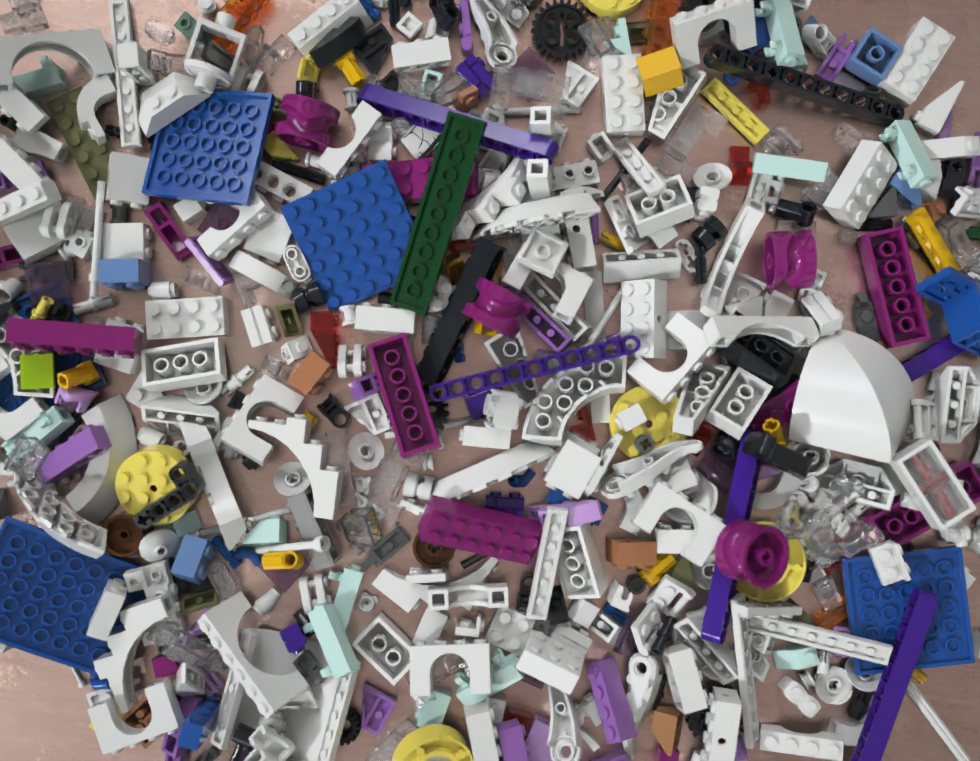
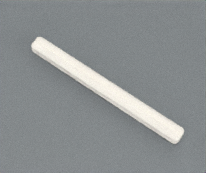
(936, 722)

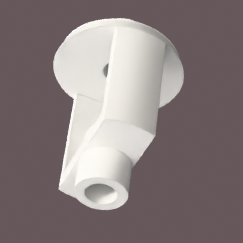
(206, 74)

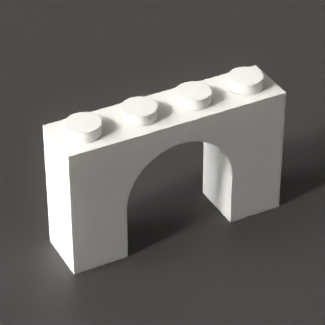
(688, 26)
(538, 170)
(573, 284)
(666, 384)
(265, 393)
(18, 420)
(705, 526)
(425, 656)
(115, 734)

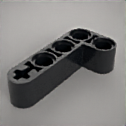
(765, 448)
(169, 501)

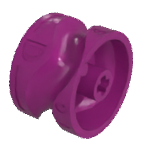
(306, 123)
(790, 259)
(497, 308)
(752, 553)

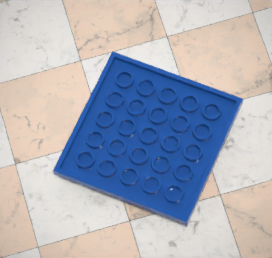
(212, 150)
(352, 234)
(877, 609)

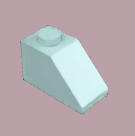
(267, 532)
(795, 656)

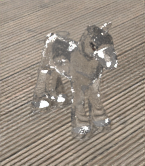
(816, 526)

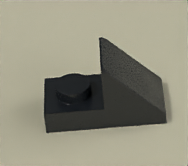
(557, 608)

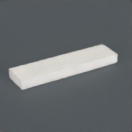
(639, 168)

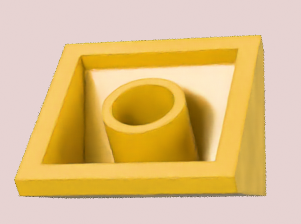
(660, 71)

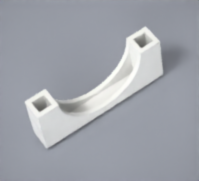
(84, 46)
(266, 690)

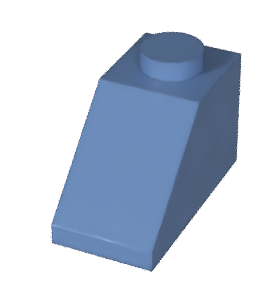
(905, 194)

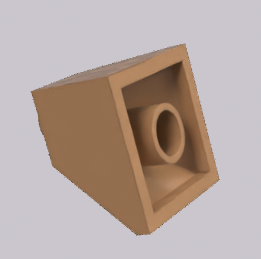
(667, 727)

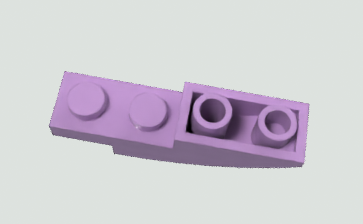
(578, 511)

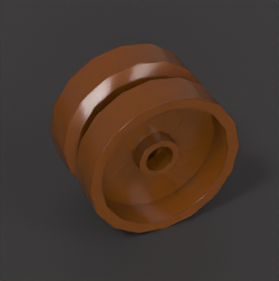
(124, 535)
(431, 556)

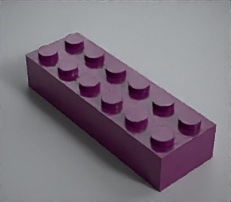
(413, 175)
(892, 287)
(71, 337)
(404, 396)
(905, 524)
(479, 530)

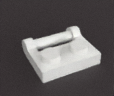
(925, 420)
(666, 592)
(642, 627)

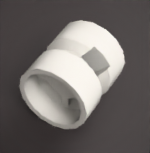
(418, 486)

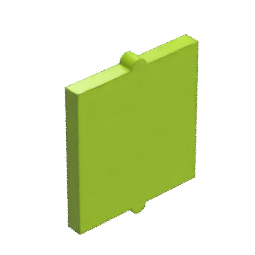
(37, 371)

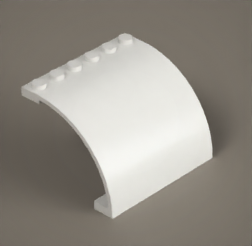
(312, 731)

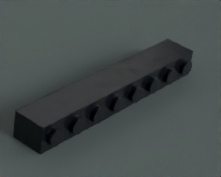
(453, 323)

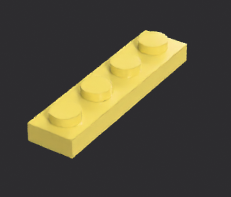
(735, 110)

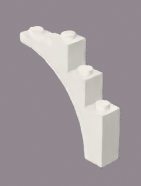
(40, 146)
(484, 208)
(727, 260)
(326, 481)
(409, 595)
(123, 642)

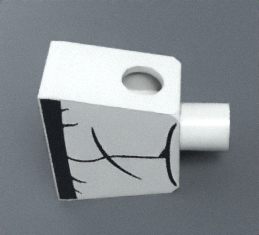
(420, 142)

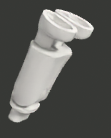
(809, 487)

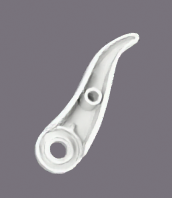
(494, 32)
(644, 469)
(641, 693)
(563, 726)

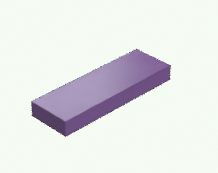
(213, 267)

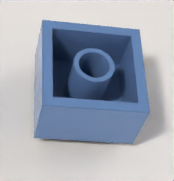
(873, 57)
(125, 273)
(193, 559)

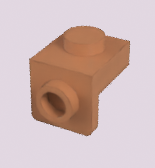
(467, 99)
(935, 209)

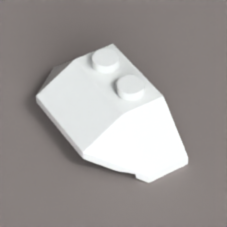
(168, 101)
(957, 403)
(169, 410)
(877, 484)
(713, 659)

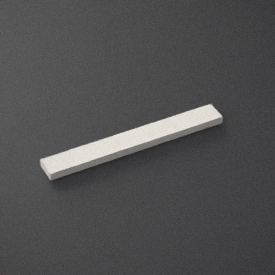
(125, 87)
(593, 313)
(821, 638)
(745, 675)

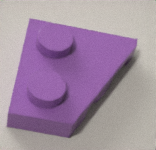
(375, 709)

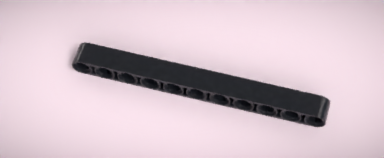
(795, 86)

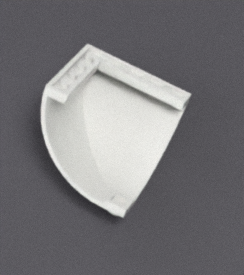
(852, 397)

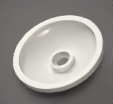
(705, 496)

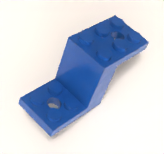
(960, 303)

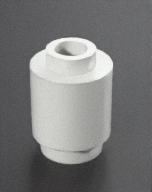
(163, 290)
(151, 436)

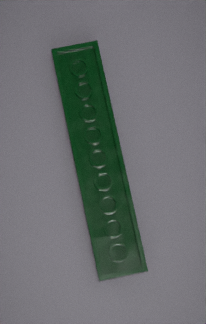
(438, 212)

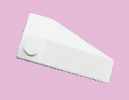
(674, 103)

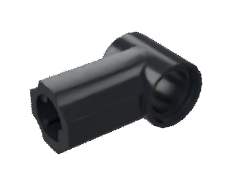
(802, 212)

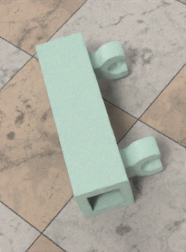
(783, 32)
(42, 81)
(910, 154)
(790, 167)
(45, 428)
(347, 592)
(333, 641)
(503, 675)

